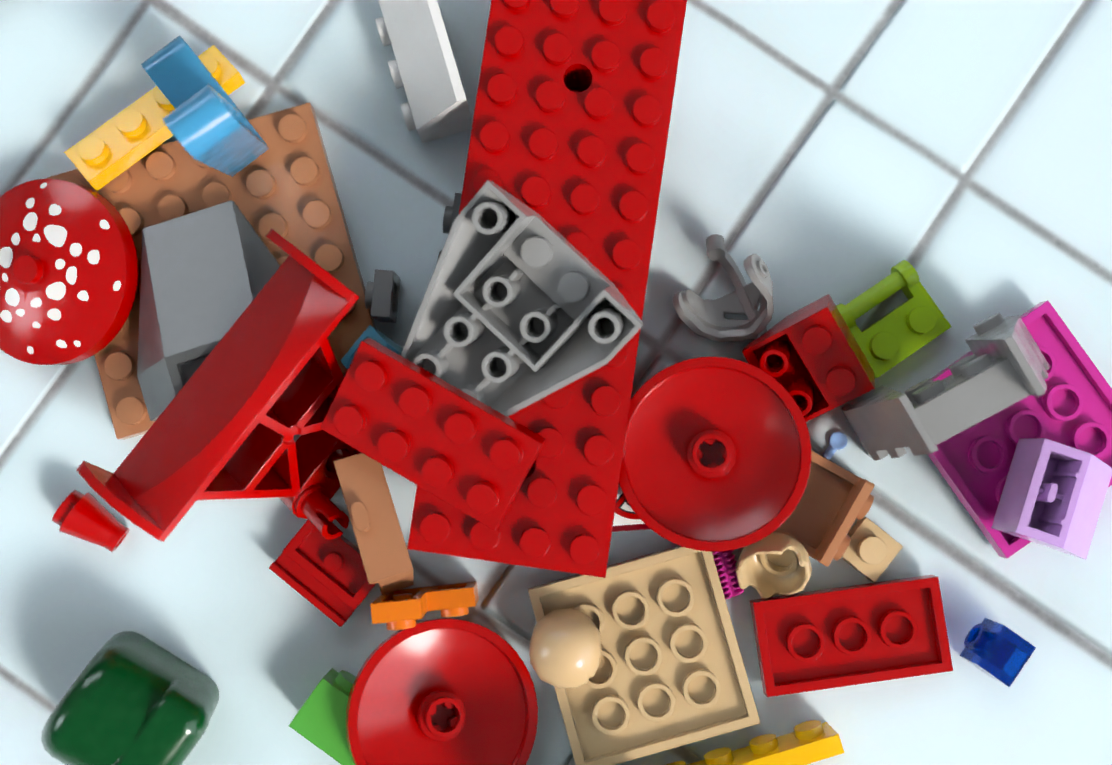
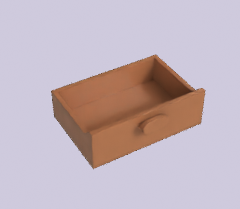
(375, 523)

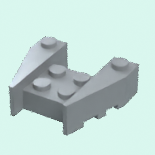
(998, 374)

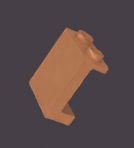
(828, 510)

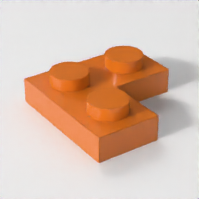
(405, 606)

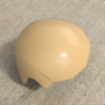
(774, 566)
(565, 648)

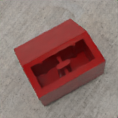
(814, 358)

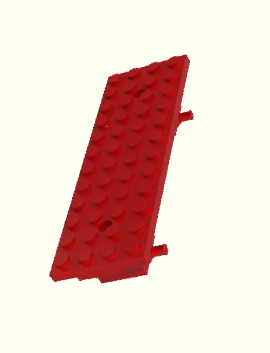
(579, 133)

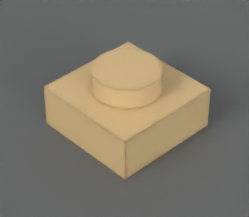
(870, 549)

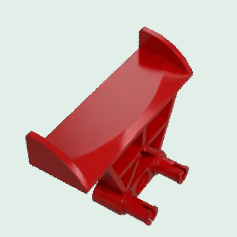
(239, 413)

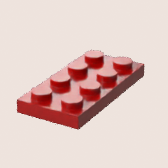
(432, 433)
(851, 635)

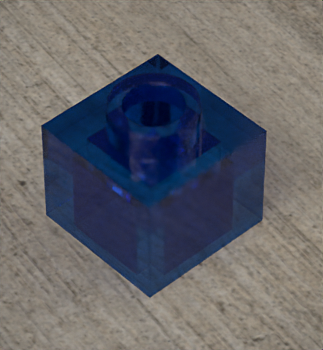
(996, 651)

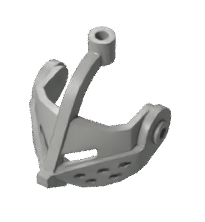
(708, 316)

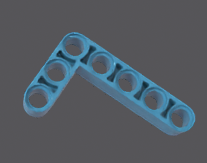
(204, 114)

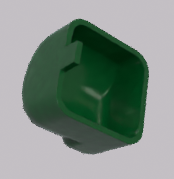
(131, 708)

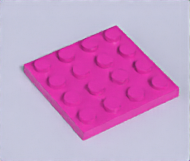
(1071, 412)

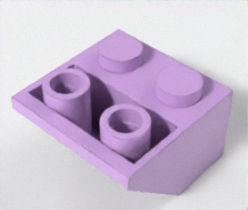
(1053, 496)

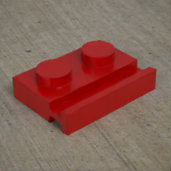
(324, 572)

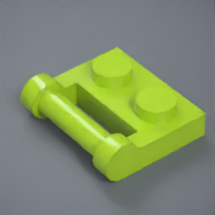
(903, 328)

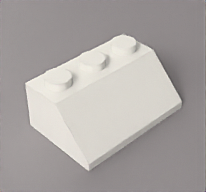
(424, 68)

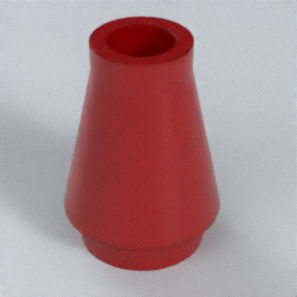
(90, 521)

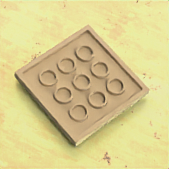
(665, 660)

